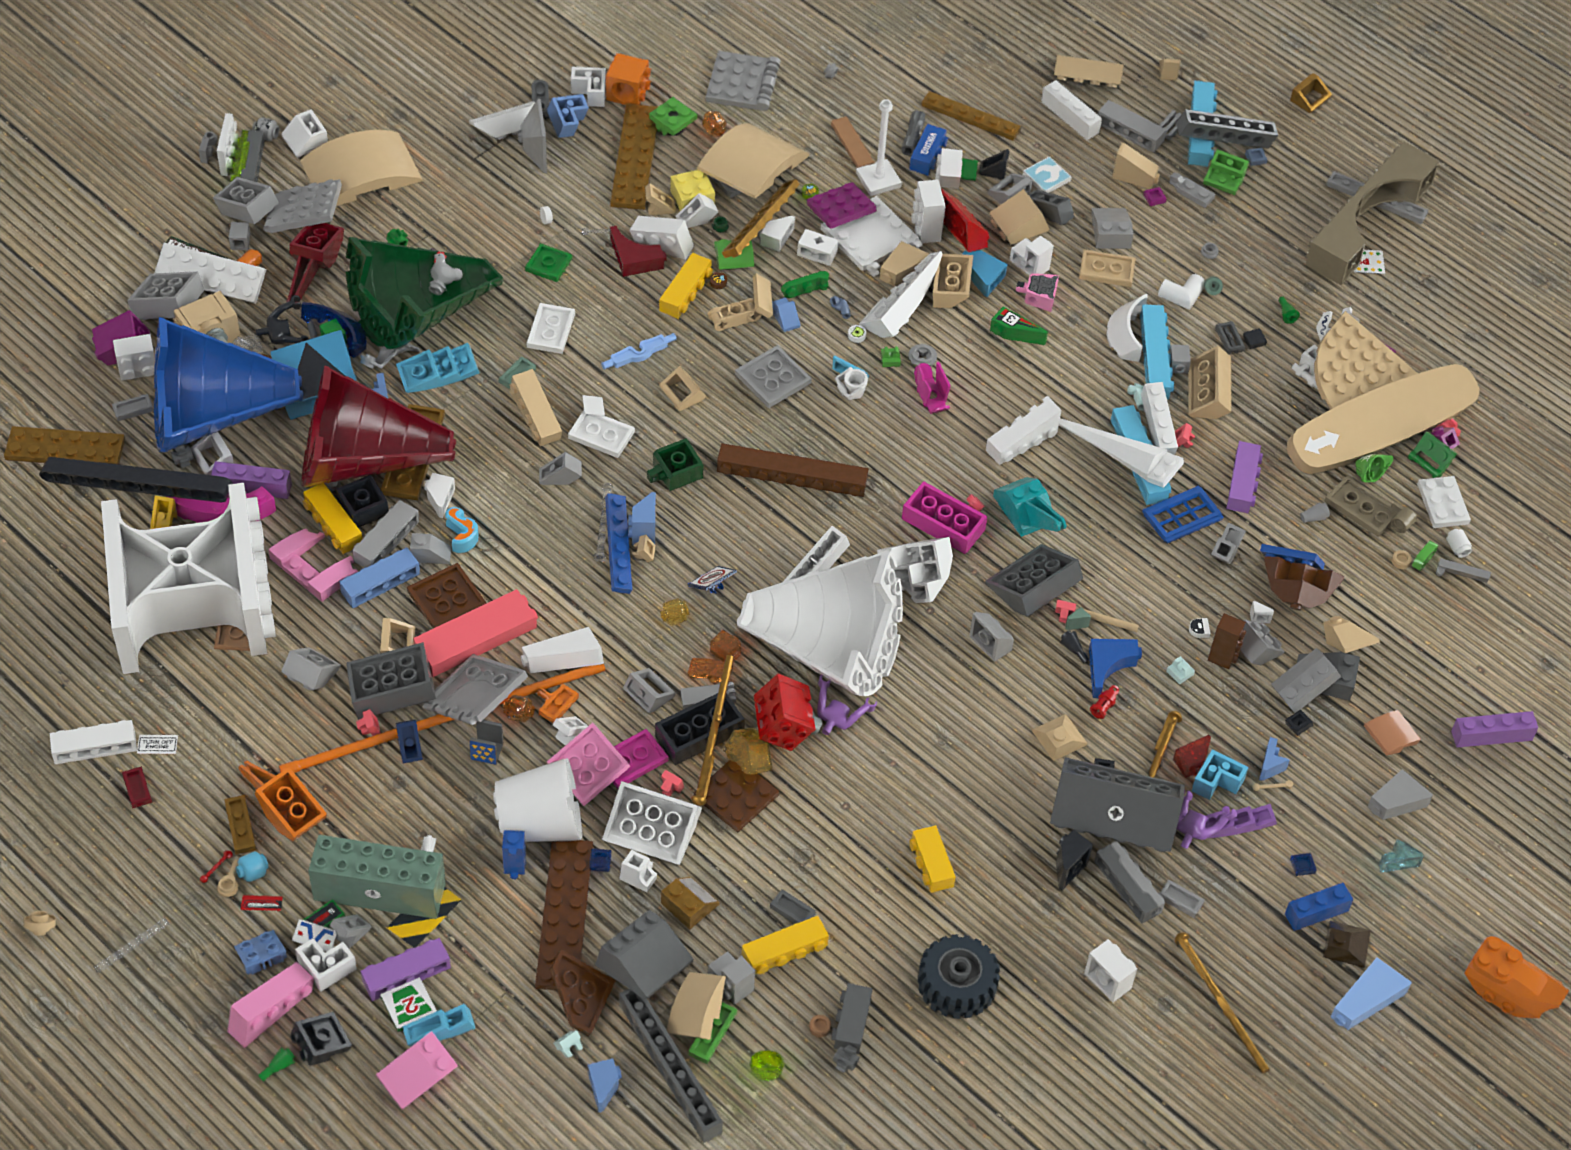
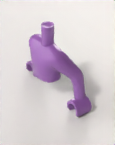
(837, 712)
(1193, 823)

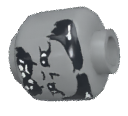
(268, 126)

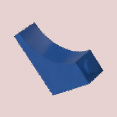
(1110, 656)

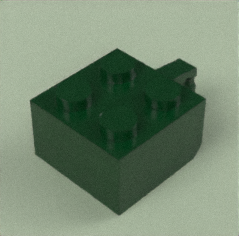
(676, 465)

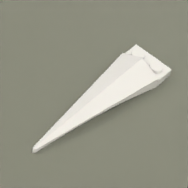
(1146, 460)

